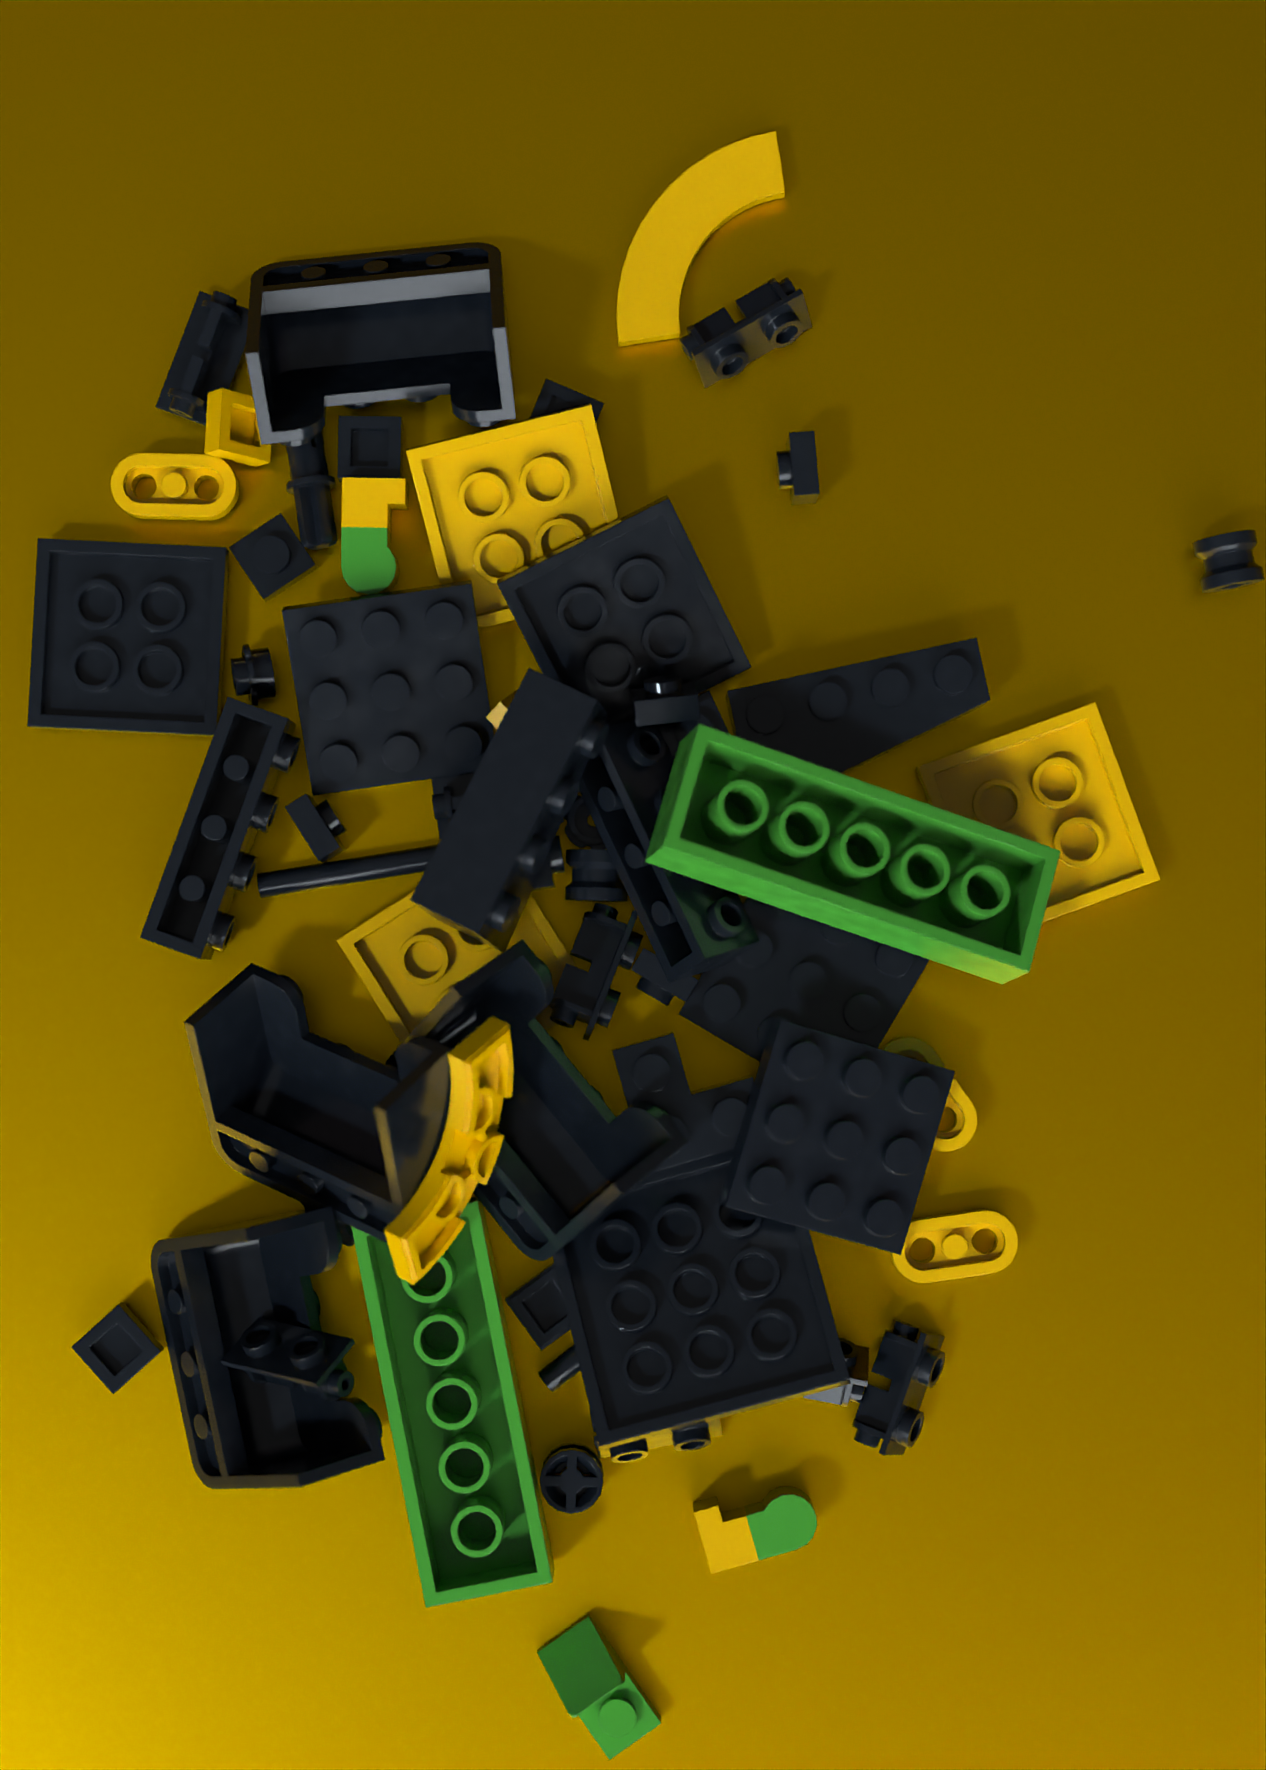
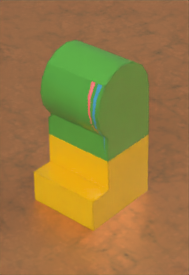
(366, 532)
(755, 1531)

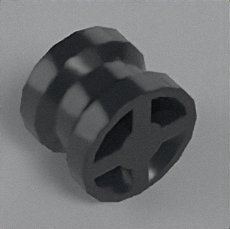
(1228, 561)
(593, 877)
(571, 1490)

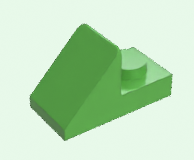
(598, 1687)

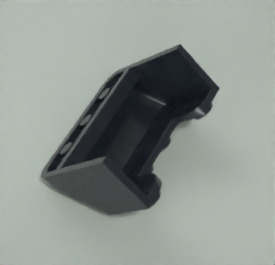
(379, 332)
(312, 1109)
(562, 1145)
(208, 1295)

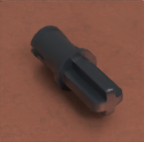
(312, 493)

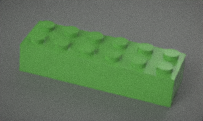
(853, 855)
(457, 1418)

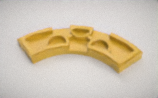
(680, 223)
(467, 1153)

